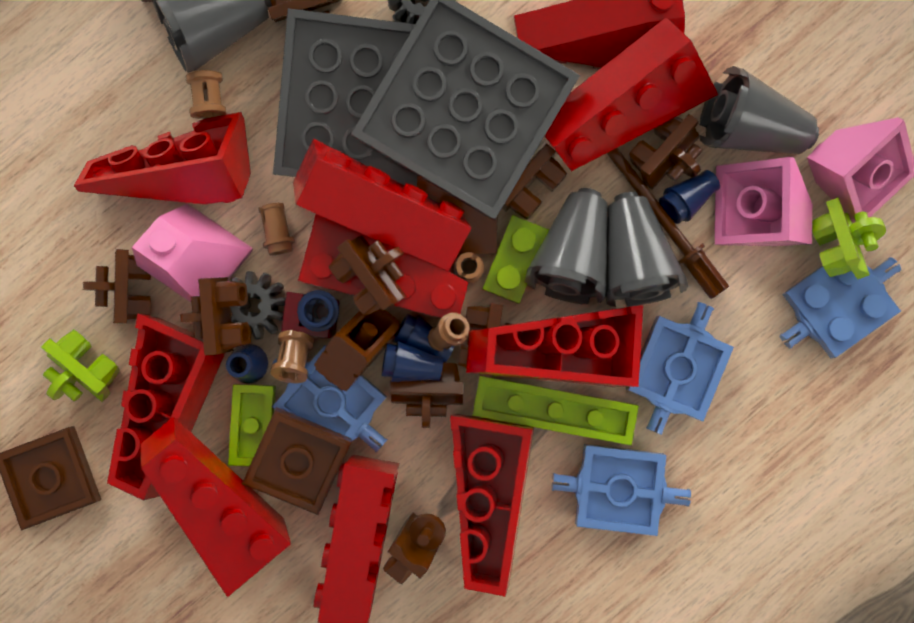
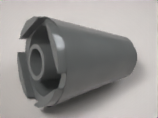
(208, 27)
(755, 117)
(574, 251)
(638, 254)

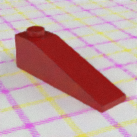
(593, 29)
(190, 168)

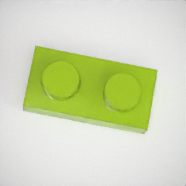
(513, 259)
(249, 420)

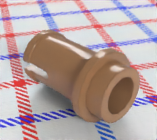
(275, 229)
(469, 256)
(451, 331)

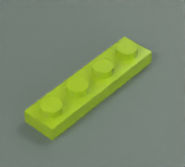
(555, 410)

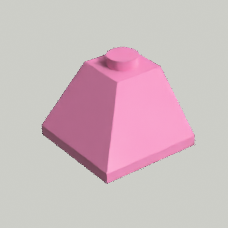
(864, 165)
(762, 204)
(188, 248)

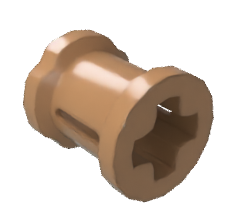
(205, 80)
(292, 357)

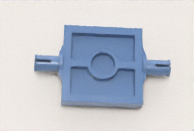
(840, 307)
(681, 368)
(334, 408)
(620, 490)

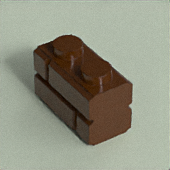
(356, 347)

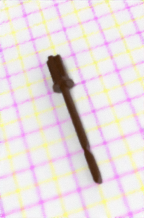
(693, 259)

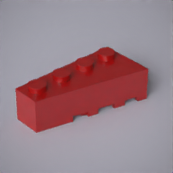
(631, 95)
(379, 206)
(426, 286)
(576, 348)
(165, 381)
(491, 482)
(219, 515)
(357, 540)

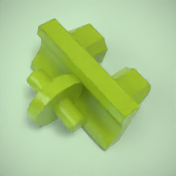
(839, 226)
(66, 355)

